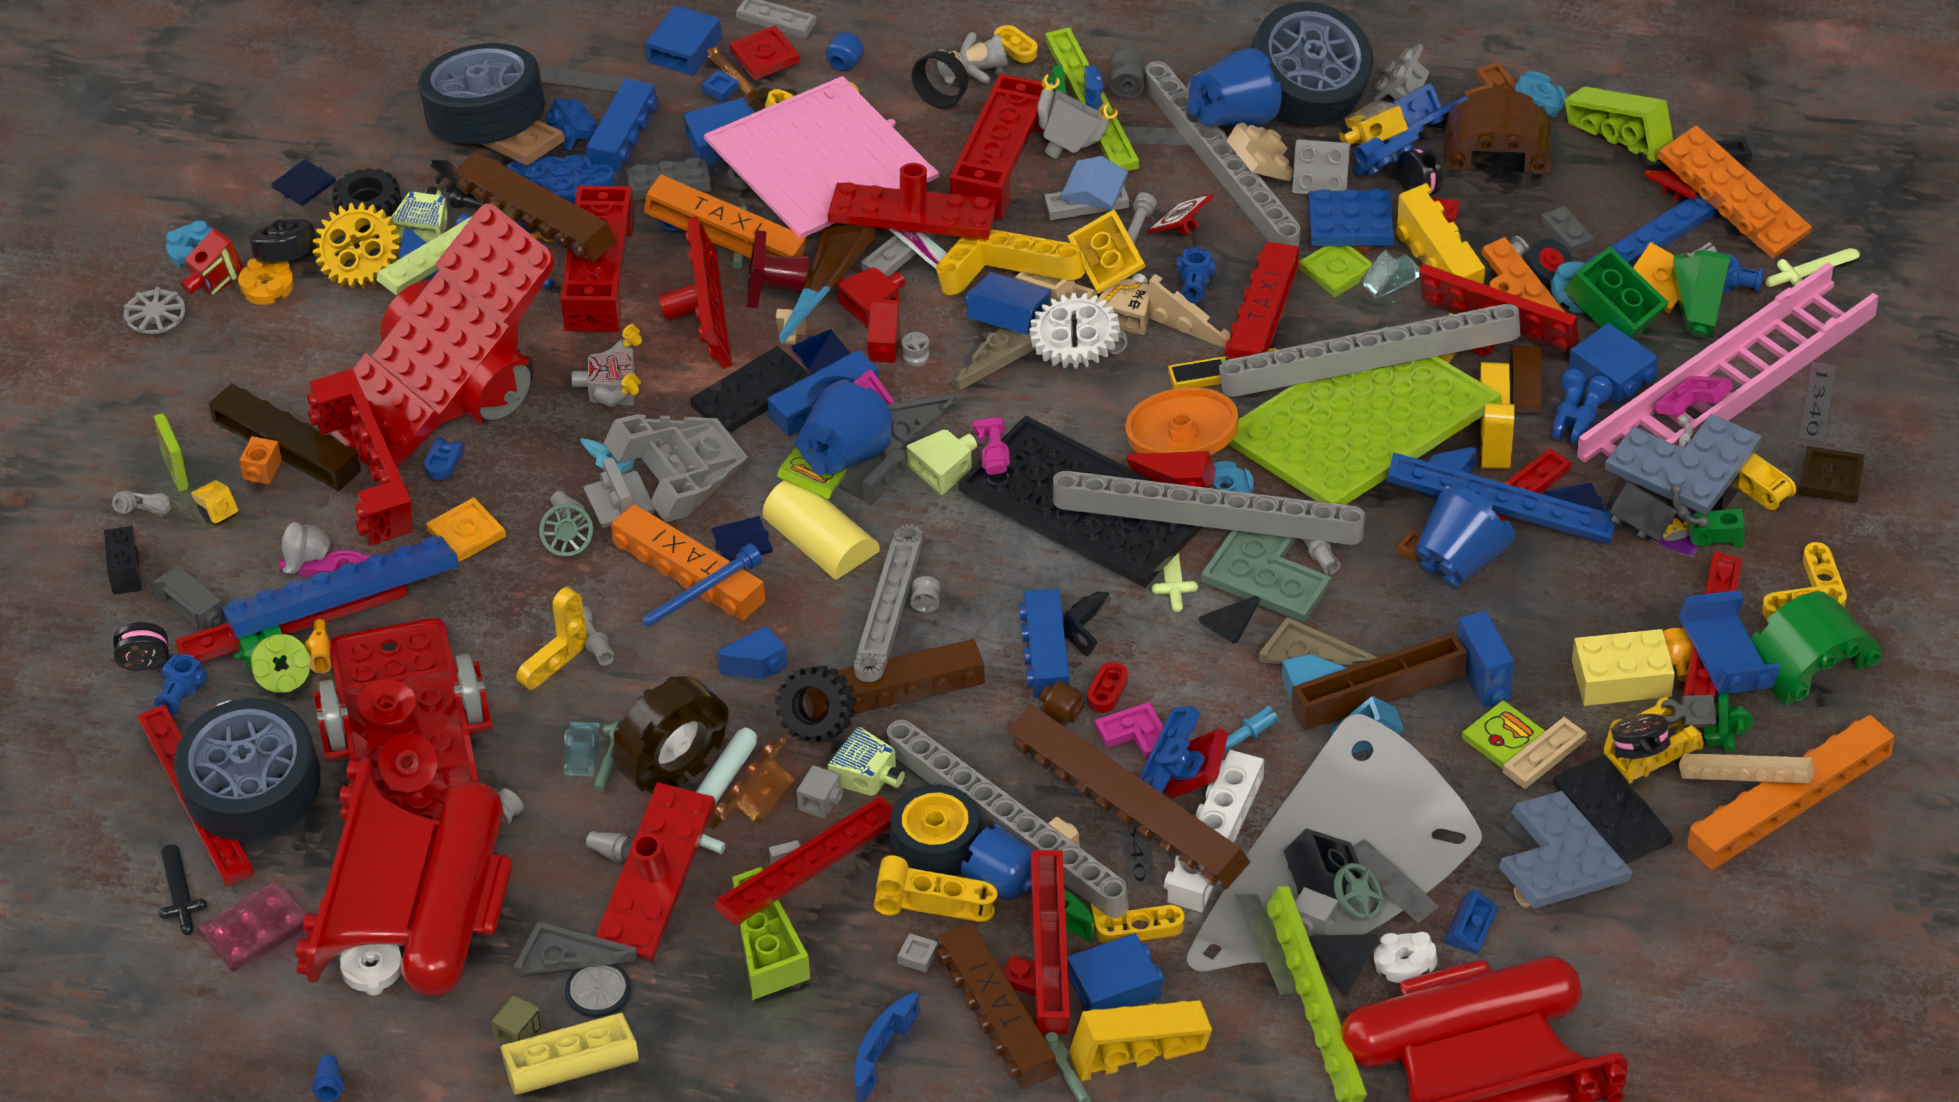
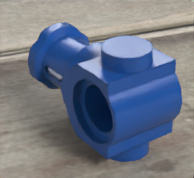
(1196, 271)
(1743, 276)
(182, 678)

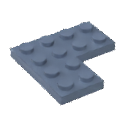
(1701, 468)
(1570, 856)

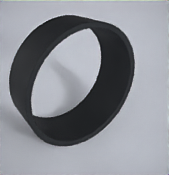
(927, 91)

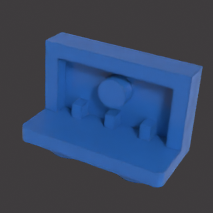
(572, 119)

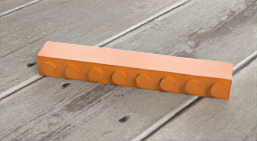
(1775, 803)

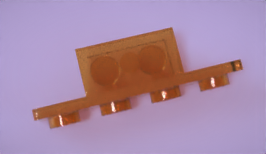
(760, 790)

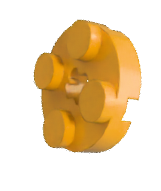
(279, 282)

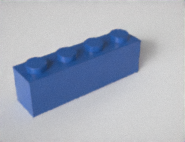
(622, 124)
(1045, 639)

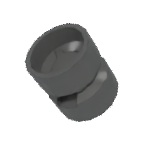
(1127, 73)

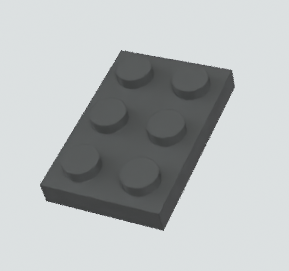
(690, 172)

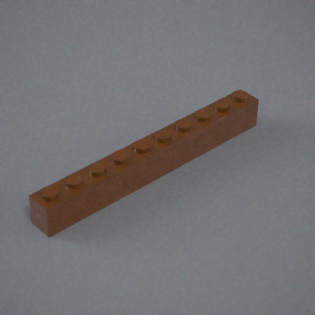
(1128, 797)

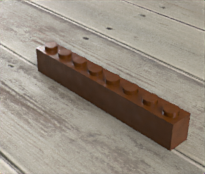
(535, 206)

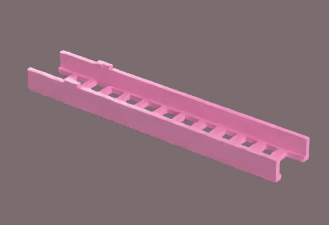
(1735, 343)

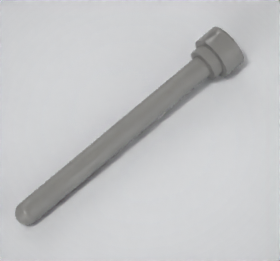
(1143, 207)

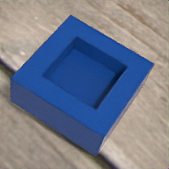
(720, 86)

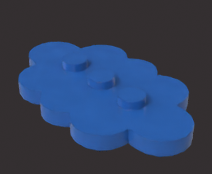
(565, 174)

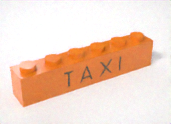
(722, 221)
(685, 561)

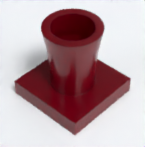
(773, 271)

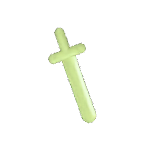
(1795, 274)
(1174, 584)

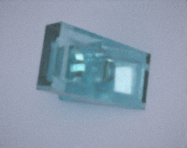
(1389, 274)
(581, 748)

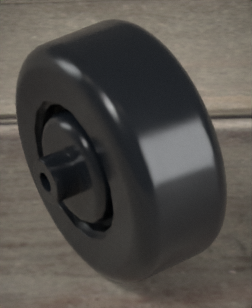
(283, 241)

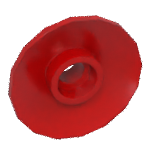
(386, 702)
(422, 764)

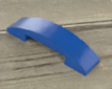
(896, 1018)

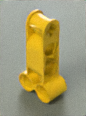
(1763, 483)
(931, 892)

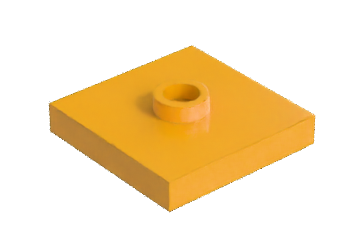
(1656, 268)
(467, 529)

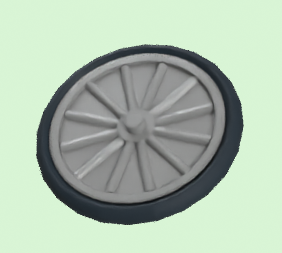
(598, 990)

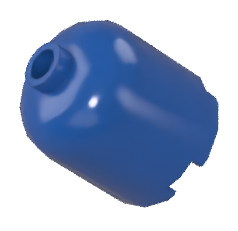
(1000, 861)

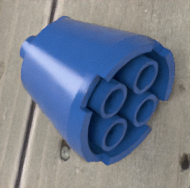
(1236, 91)
(844, 428)
(1461, 536)

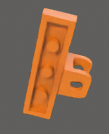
(1515, 275)

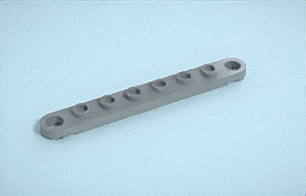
(888, 603)

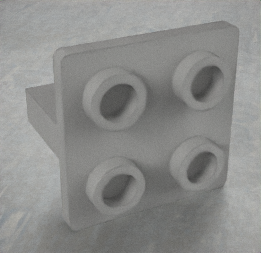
(1402, 75)
(1320, 166)
(616, 493)

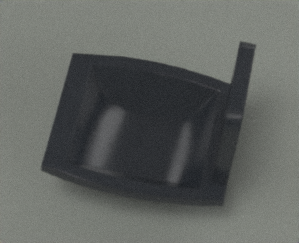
(1081, 614)

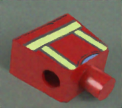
(212, 264)

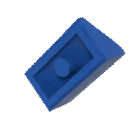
(1471, 922)

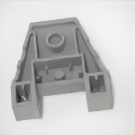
(685, 456)

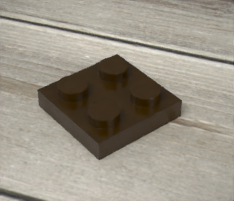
(1831, 474)

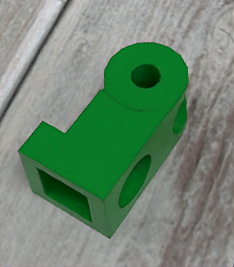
(1723, 527)

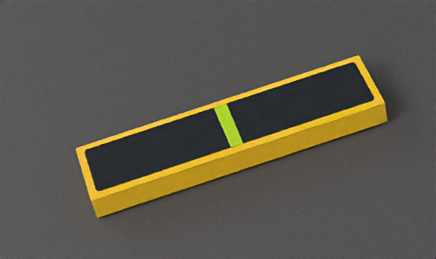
(1197, 373)

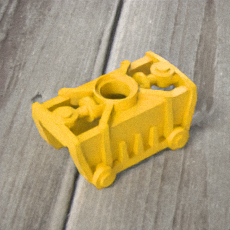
(1683, 741)

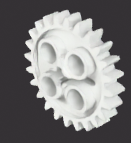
(1095, 327)

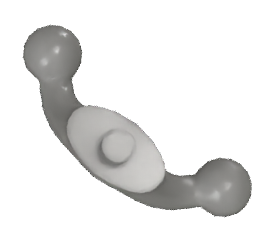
(1687, 436)

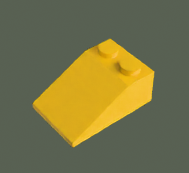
(1107, 251)

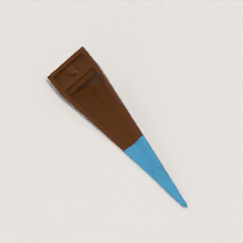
(836, 252)

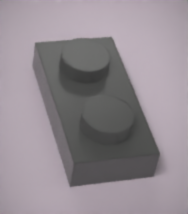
(1567, 229)

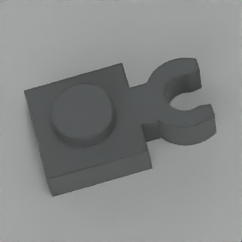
(1693, 710)

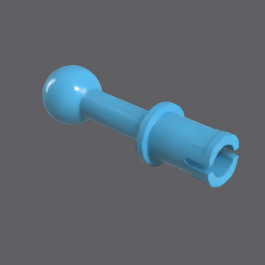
(1252, 727)

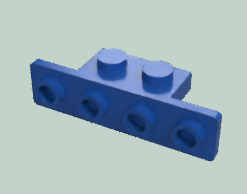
(1422, 107)

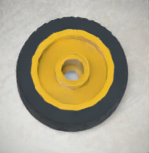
(935, 828)

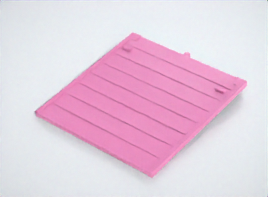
(810, 143)

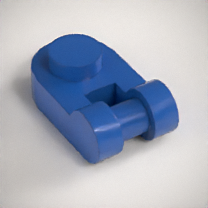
(1092, 86)
(443, 458)

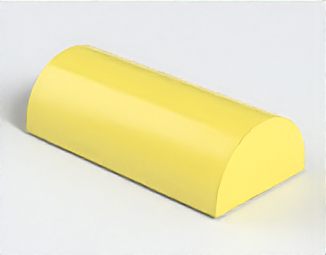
(818, 529)
(569, 1053)

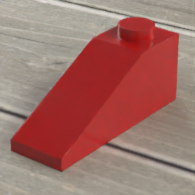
(1175, 467)

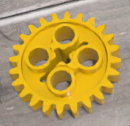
(348, 224)

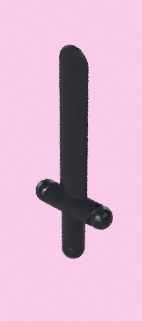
(179, 892)

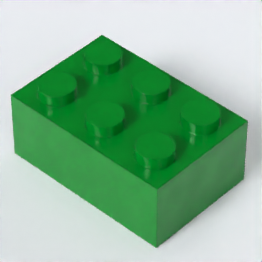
(1616, 294)

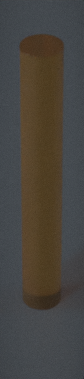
(728, 69)

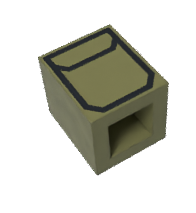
(516, 1021)

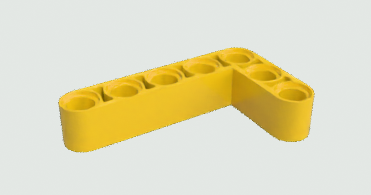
(1008, 252)
(1498, 419)

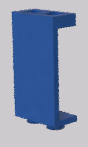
(1724, 643)

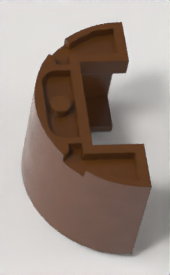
(1498, 123)

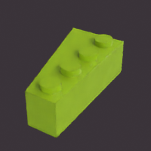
(1622, 118)
(771, 948)

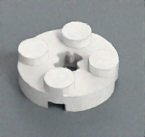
(1393, 947)
(373, 978)

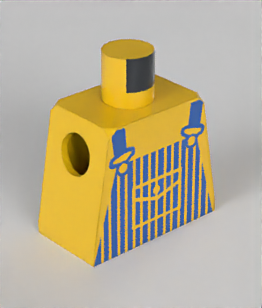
(1374, 120)

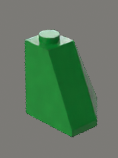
(1700, 289)

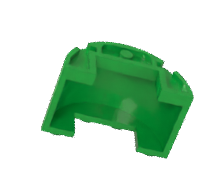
(1811, 637)

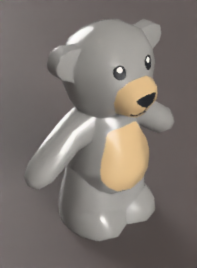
(976, 58)

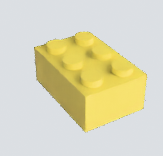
(1623, 667)

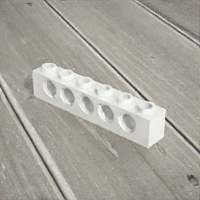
(1223, 811)

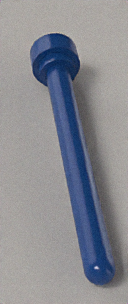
(747, 558)

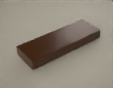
(1526, 379)

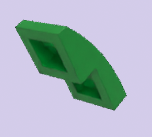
(1078, 918)

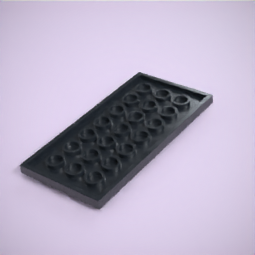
(1025, 493)

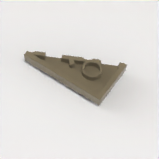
(994, 354)
(1297, 640)

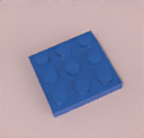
(1350, 218)

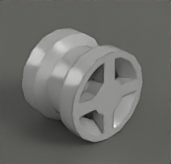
(915, 349)
(925, 594)
(512, 806)

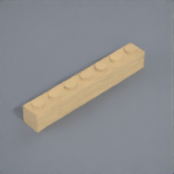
(1747, 768)

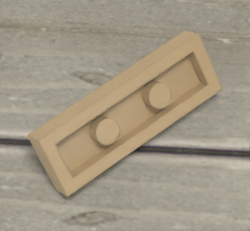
(1544, 752)

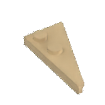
(1180, 314)

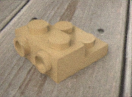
(1261, 151)

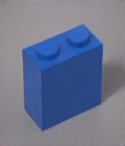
(683, 40)
(709, 119)
(1006, 302)
(1617, 358)
(1488, 659)
(1115, 975)

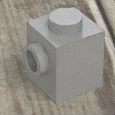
(819, 792)
(1317, 912)

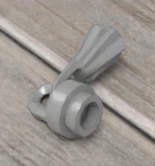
(126, 502)

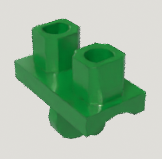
(1729, 721)

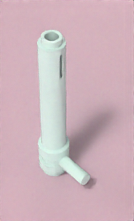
(724, 772)

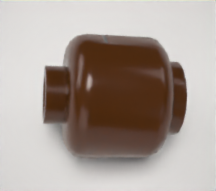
(1061, 702)

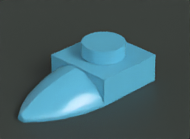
(601, 452)

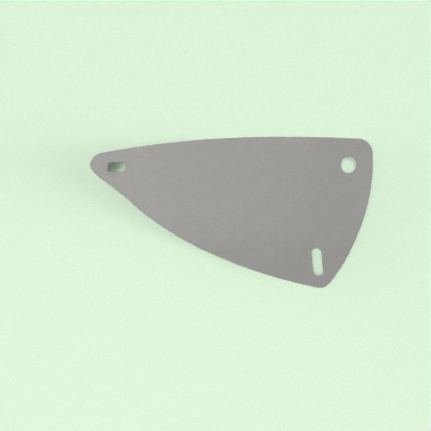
(1387, 800)

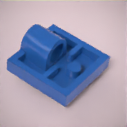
(1375, 154)

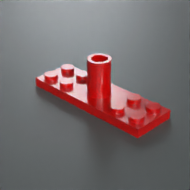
(912, 207)
(1465, 295)
(703, 296)
(656, 869)

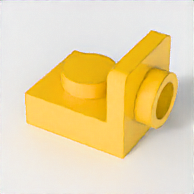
(216, 499)

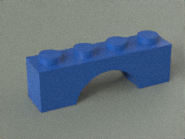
(793, 405)

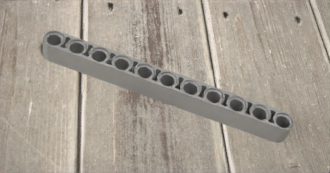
(1211, 146)
(1370, 350)
(1208, 507)
(940, 766)

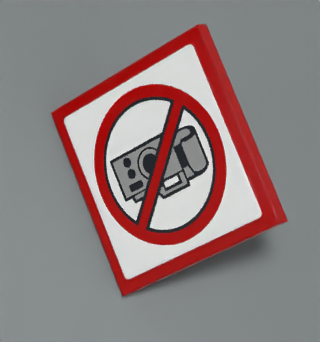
(1181, 216)

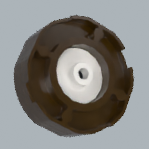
(670, 733)

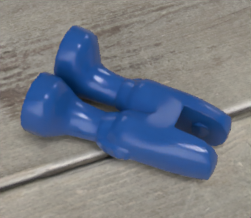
(1579, 418)

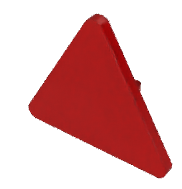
(1672, 181)

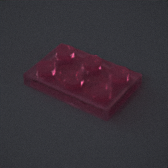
(253, 926)

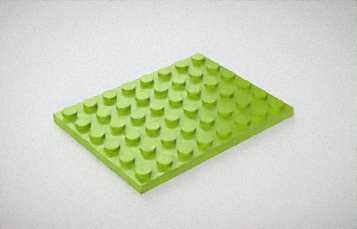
(1341, 431)

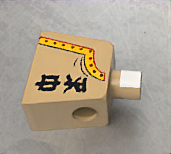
(1130, 303)

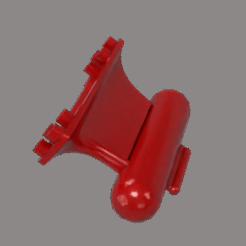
(410, 882)
(1485, 1036)

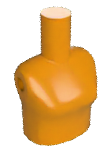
(319, 648)
(1679, 649)

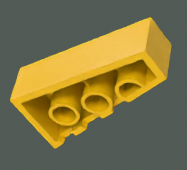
(1433, 238)
(1137, 1035)

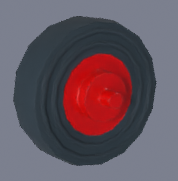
(1545, 258)

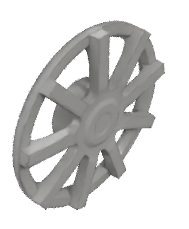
(154, 311)

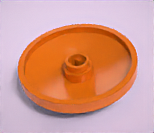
(1182, 421)

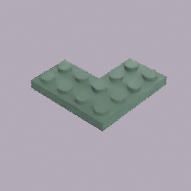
(1256, 566)

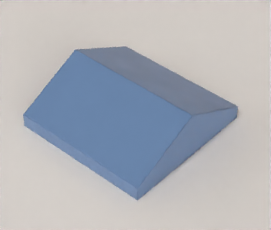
(1095, 183)

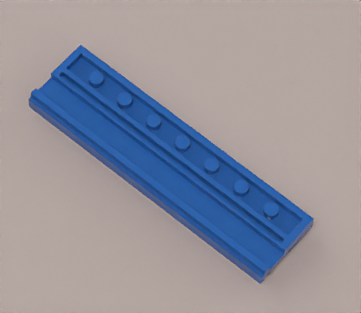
(339, 586)

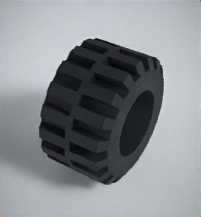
(369, 187)
(792, 704)

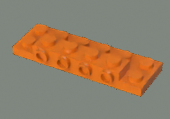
(1734, 192)

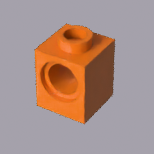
(260, 460)

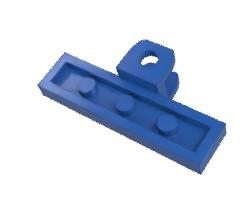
(1170, 752)

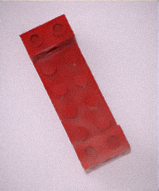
(998, 141)
(592, 289)
(338, 404)

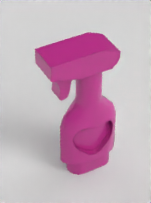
(996, 453)

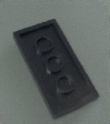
(745, 392)
(1614, 808)

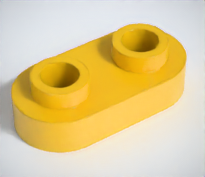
(1017, 44)

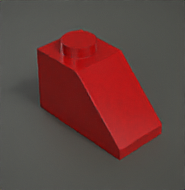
(884, 330)

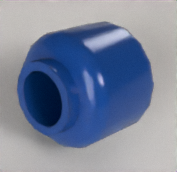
(844, 51)

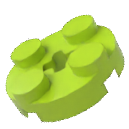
(263, 667)

